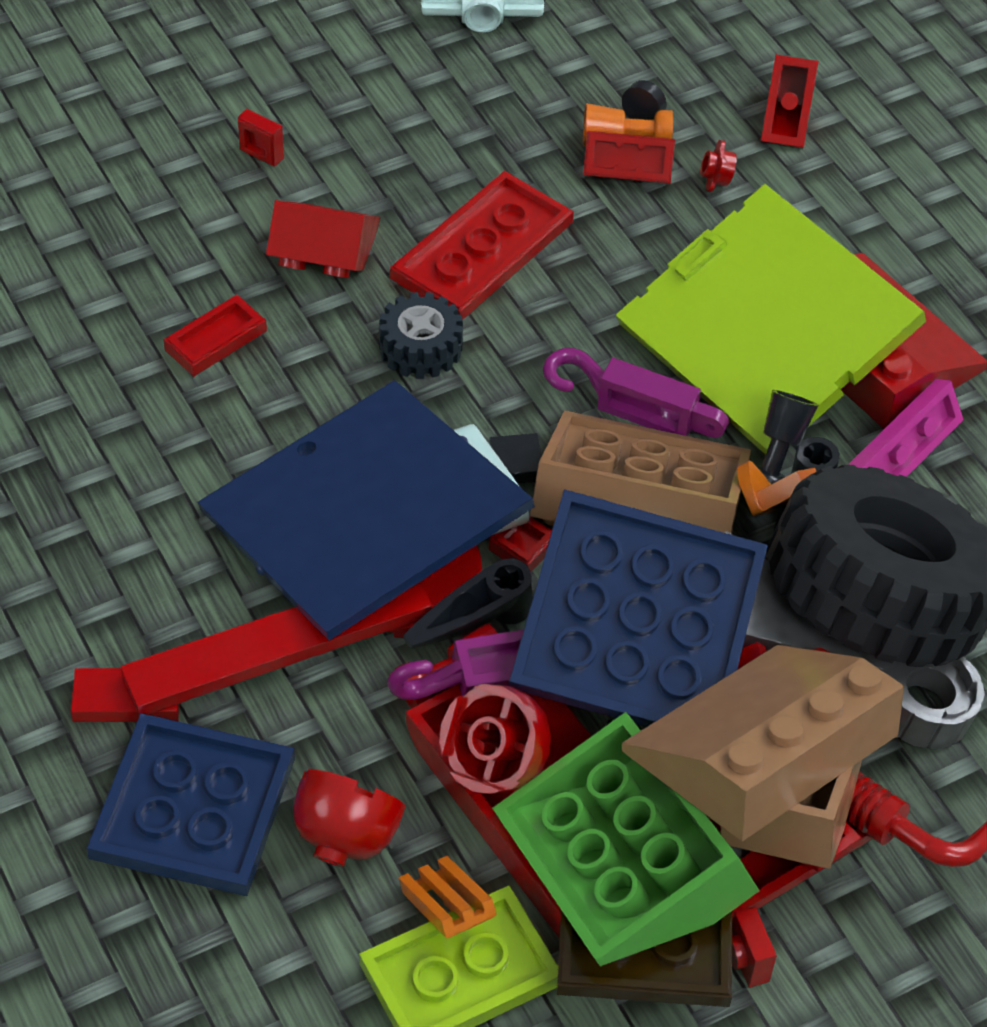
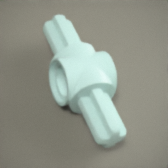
(483, 14)

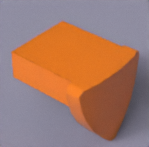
(762, 495)

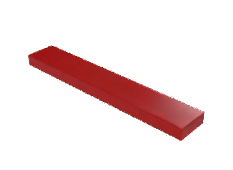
(253, 651)

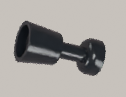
(786, 425)

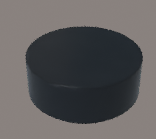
(643, 100)

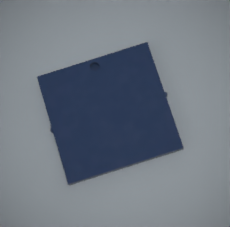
(364, 508)

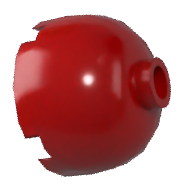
(495, 739)
(344, 818)

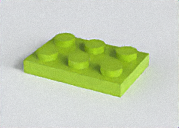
(463, 977)

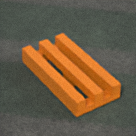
(460, 900)

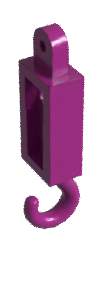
(640, 395)
(474, 663)

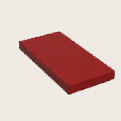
(482, 243)

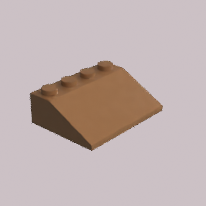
(641, 470)
(770, 734)

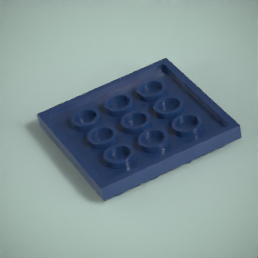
(635, 610)

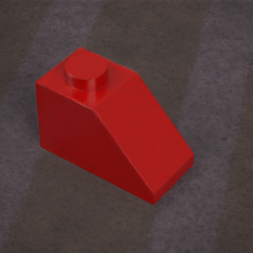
(789, 101)

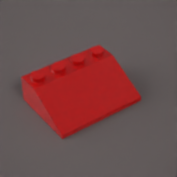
(904, 374)

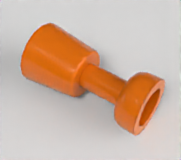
(613, 120)

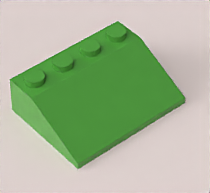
(623, 849)

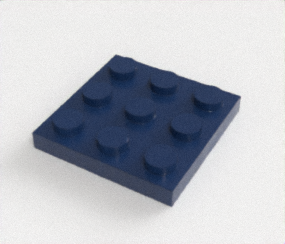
(192, 804)

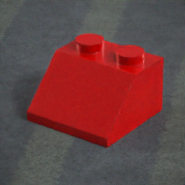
(321, 236)

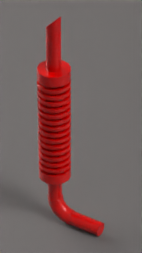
(885, 817)

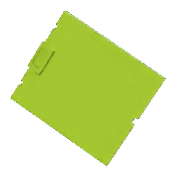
(769, 309)

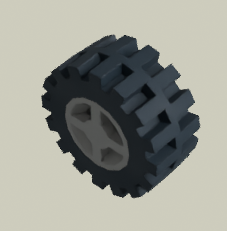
(420, 335)

